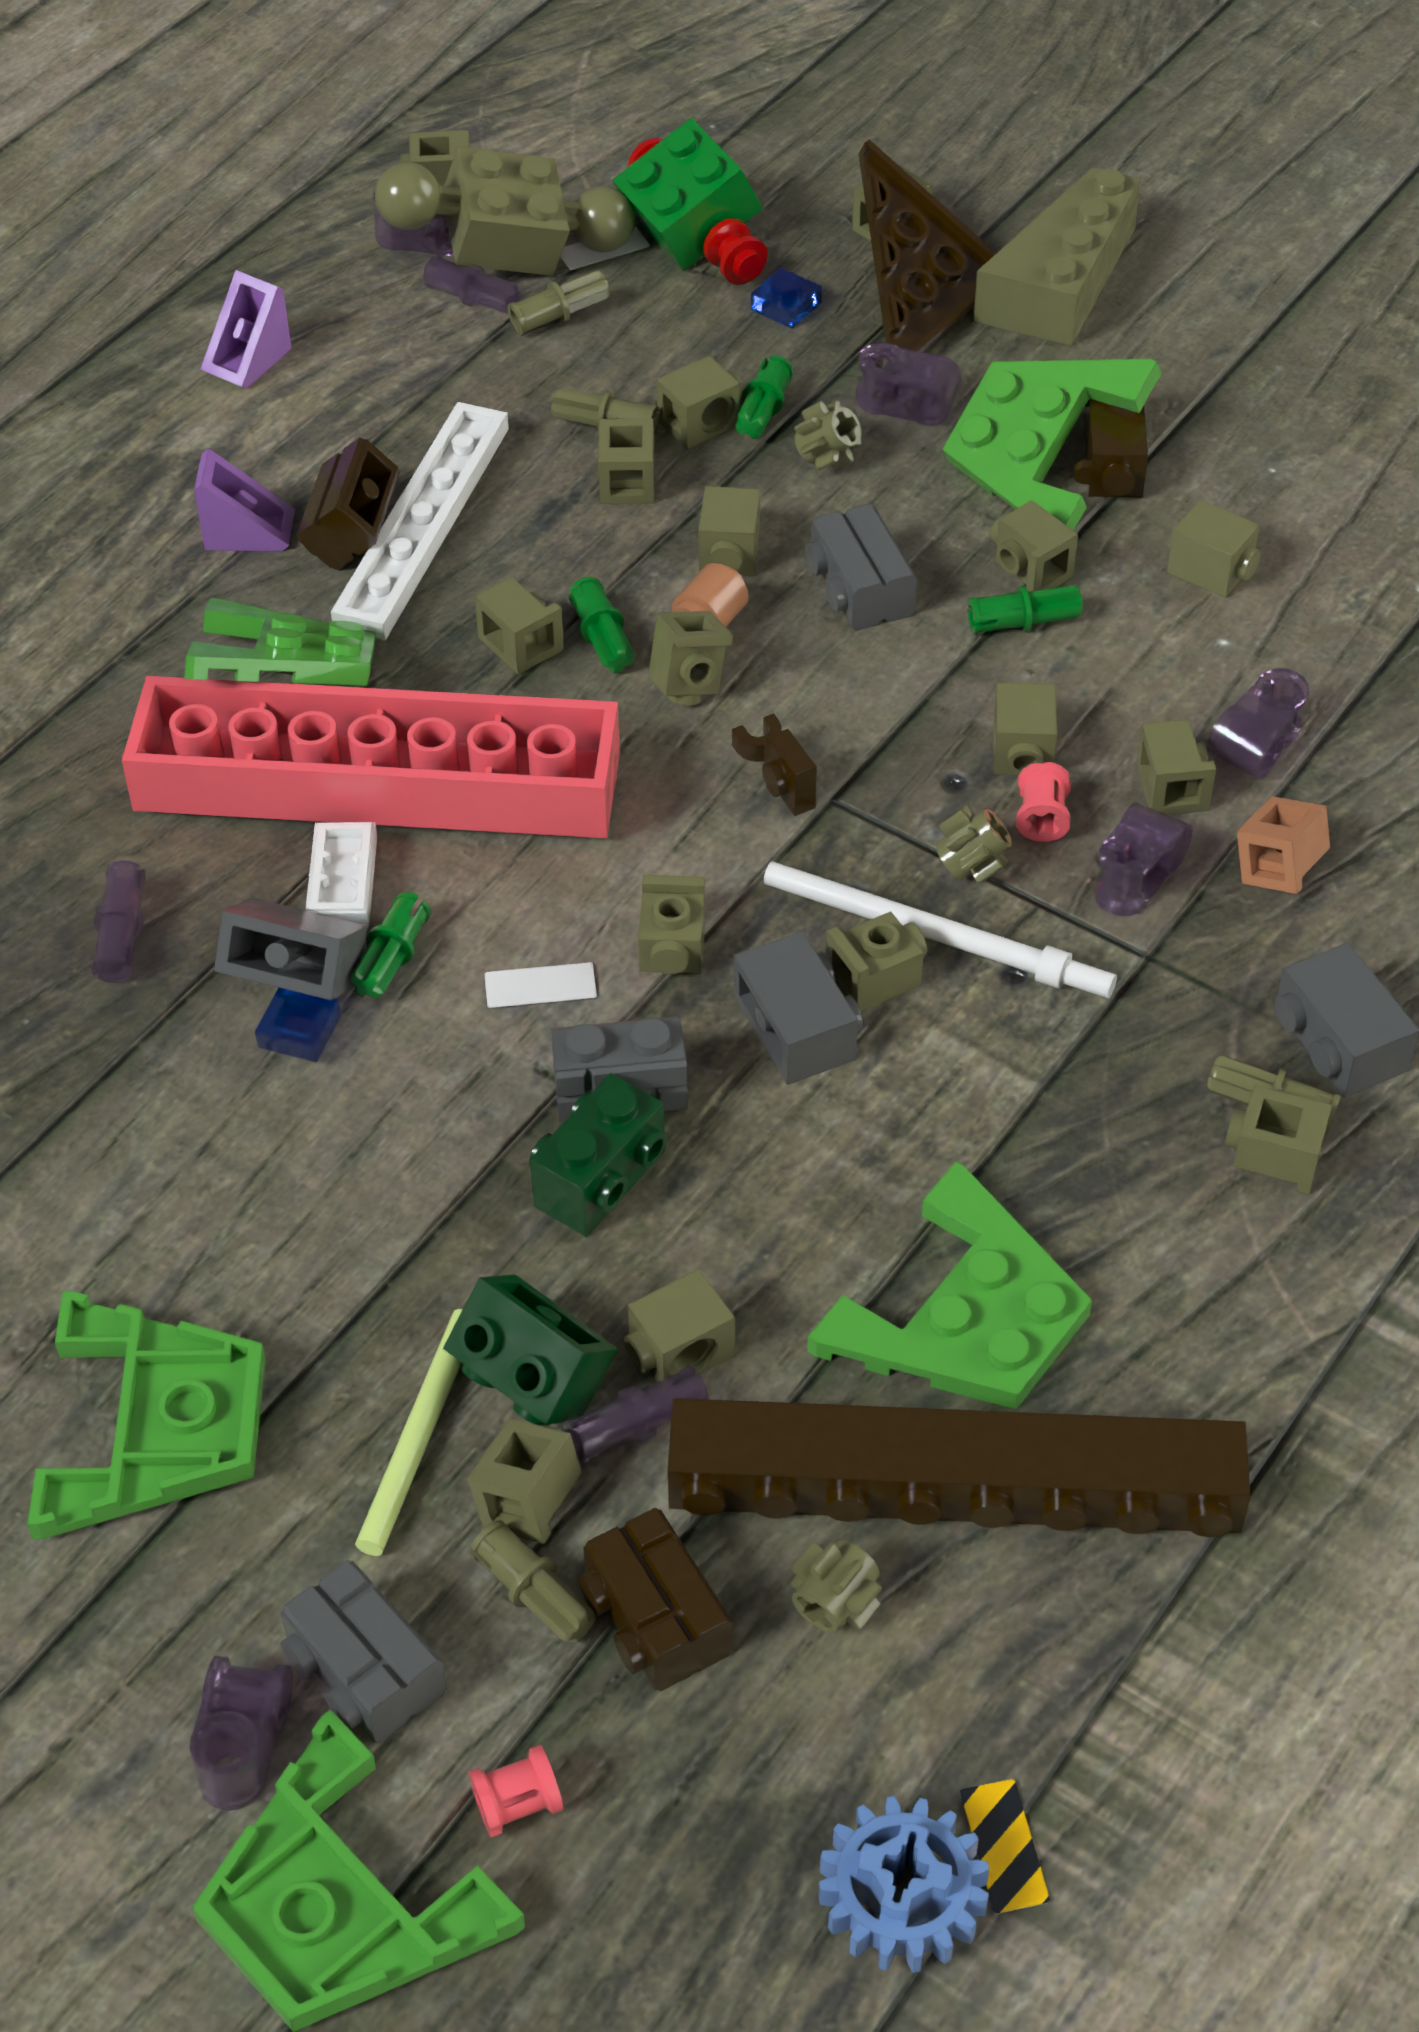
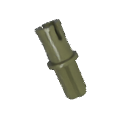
(558, 301)
(589, 408)
(1236, 1081)
(532, 1582)

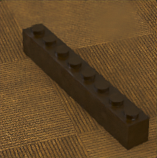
(958, 1466)

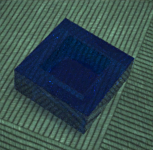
(786, 298)
(297, 1024)

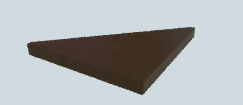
(920, 255)

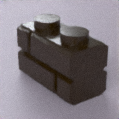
(348, 504)
(656, 1600)

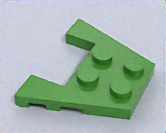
(1025, 416)
(285, 644)
(989, 1321)
(181, 1418)
(314, 1919)

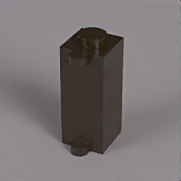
(1114, 451)

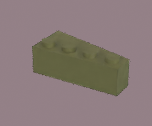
(1061, 260)

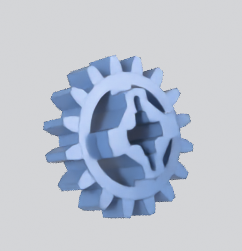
(937, 1890)

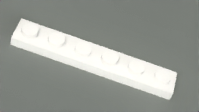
(421, 519)

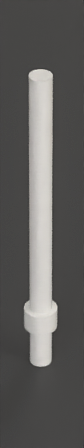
(1049, 965)

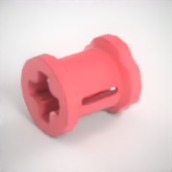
(1039, 798)
(516, 1790)

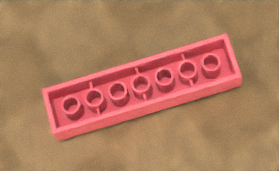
(374, 756)

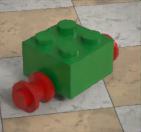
(695, 202)

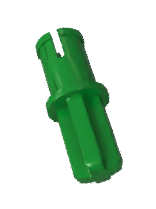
(764, 396)
(1024, 608)
(601, 624)
(389, 945)

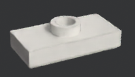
(342, 870)

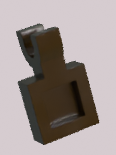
(787, 766)

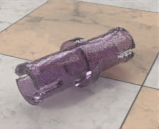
(118, 921)
(633, 1415)

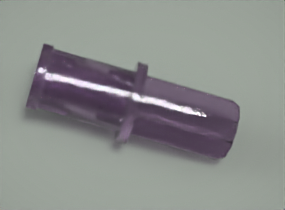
(470, 284)

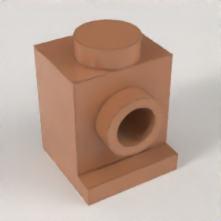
(1282, 843)

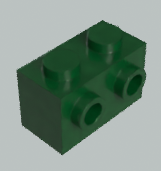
(597, 1154)
(529, 1350)

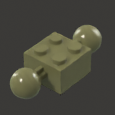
(504, 209)

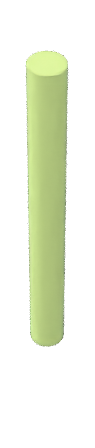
(409, 1449)

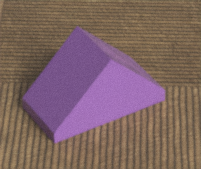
(249, 331)
(238, 510)

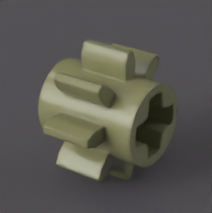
(828, 435)
(973, 844)
(836, 1586)

